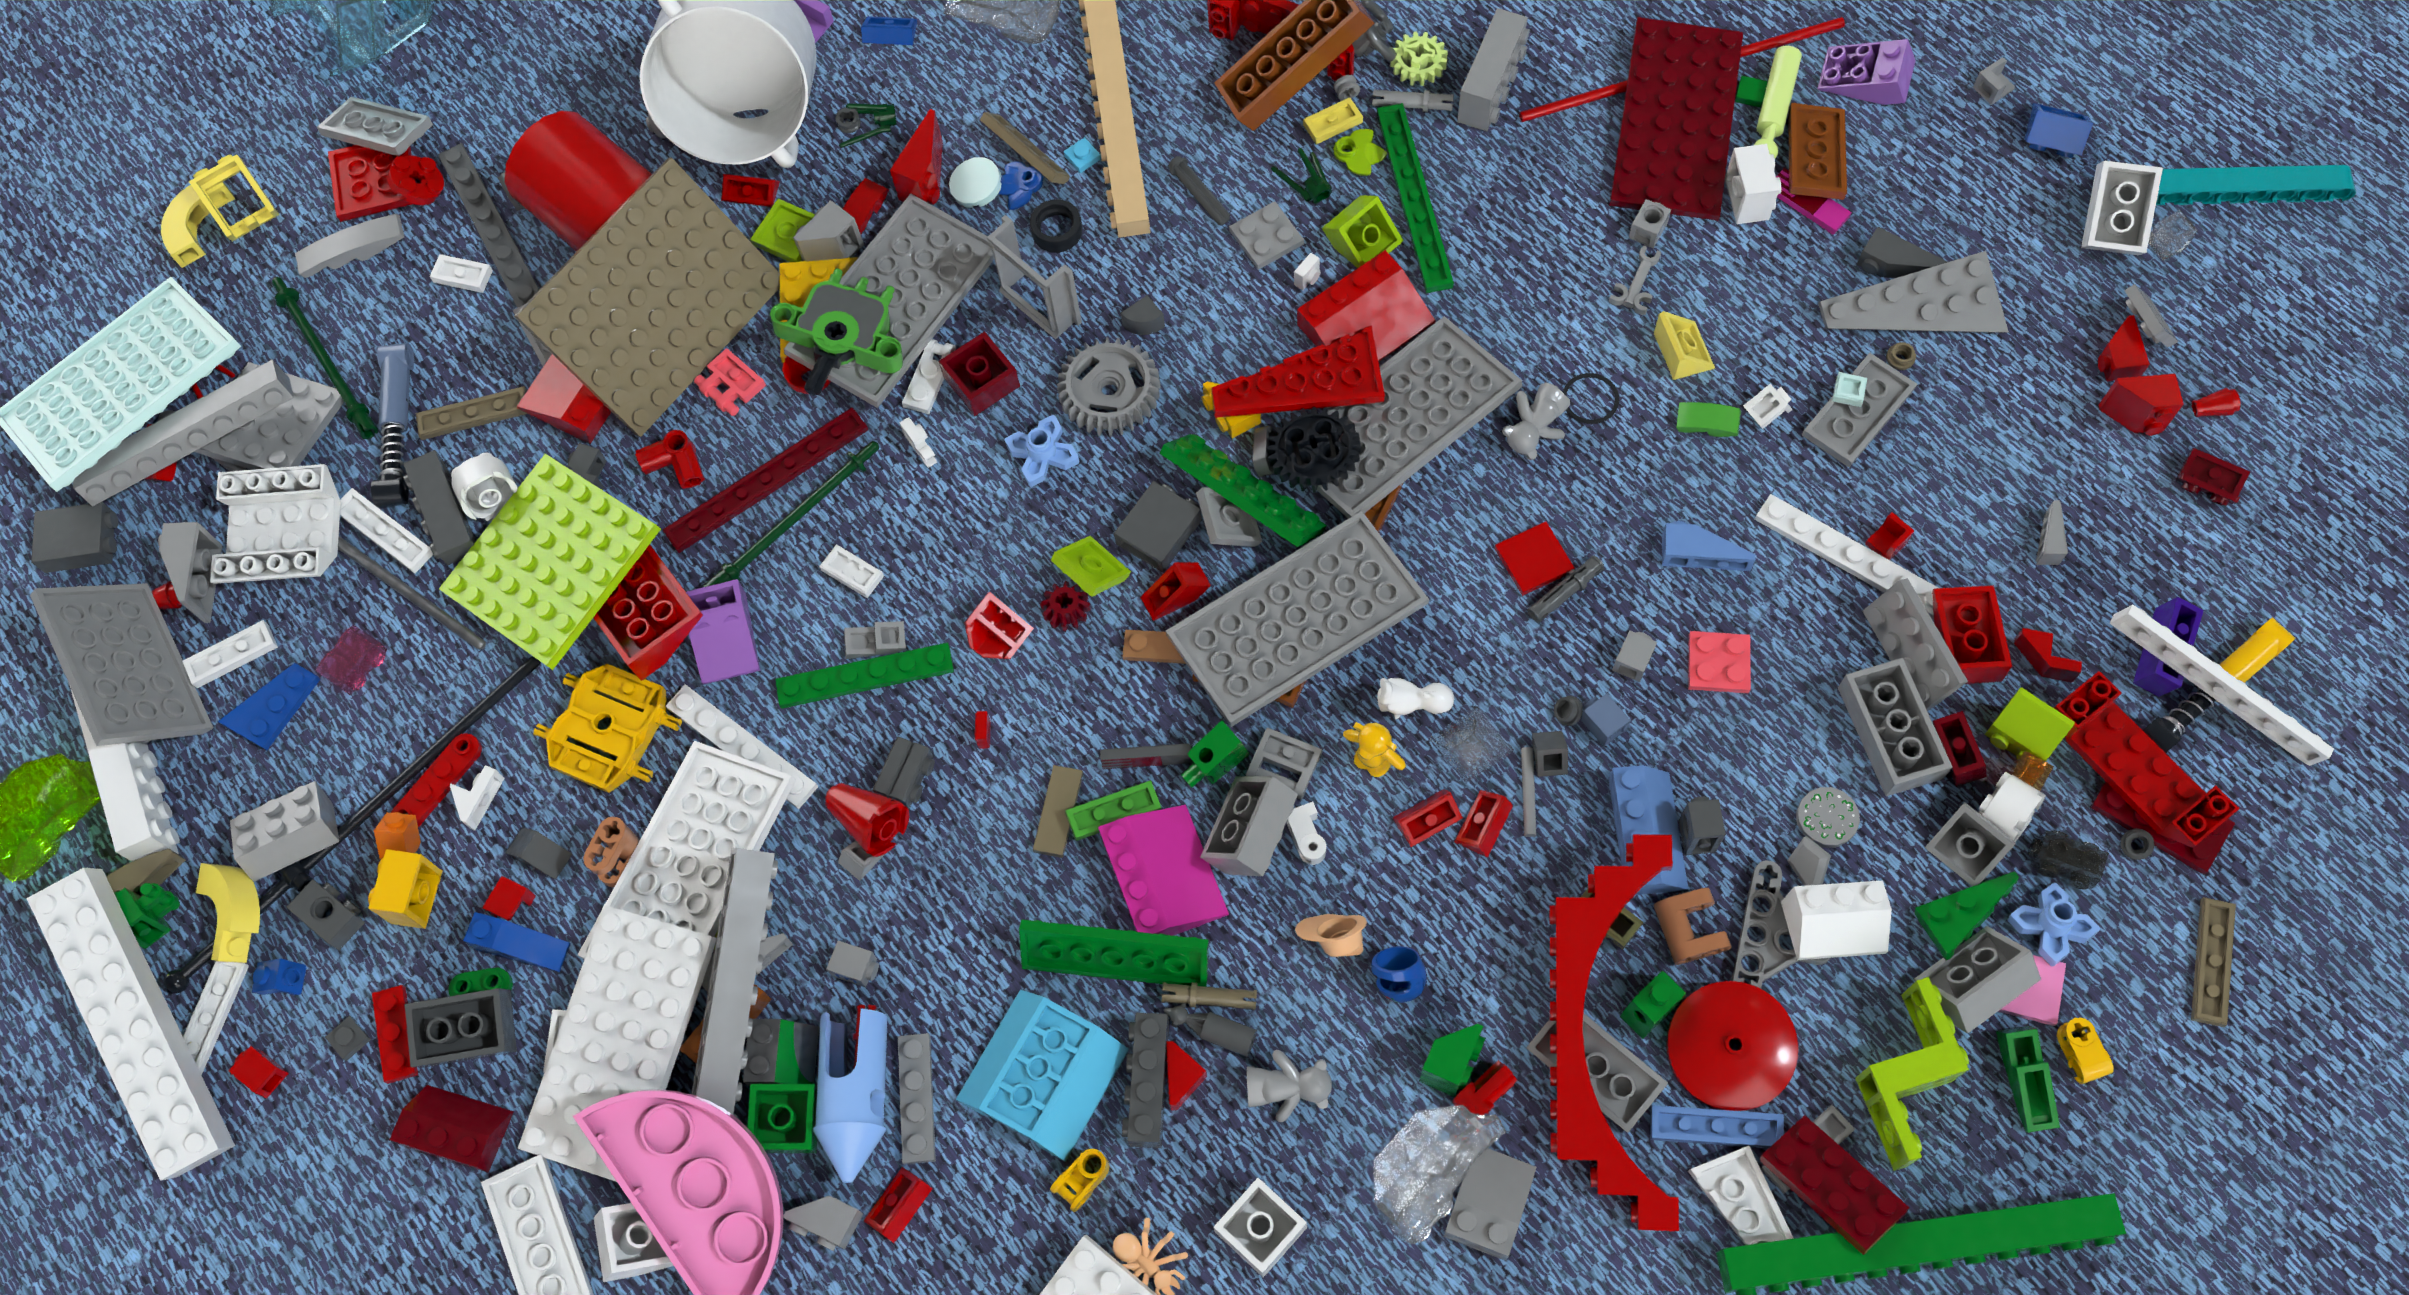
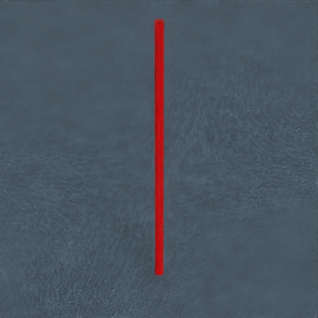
(1620, 87)

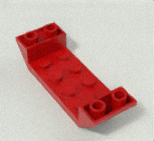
(1263, 16)
(2139, 767)

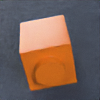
(397, 833)

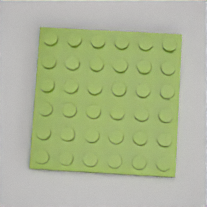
(549, 560)

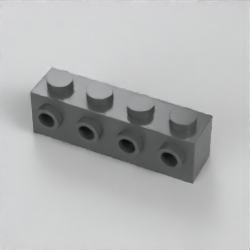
(1148, 1080)

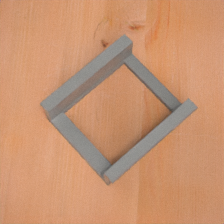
(1058, 289)

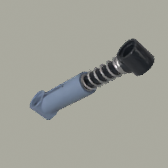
(395, 368)

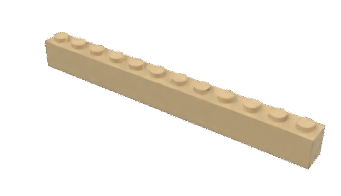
(1116, 116)

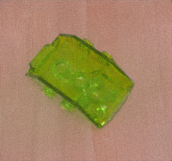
(40, 807)

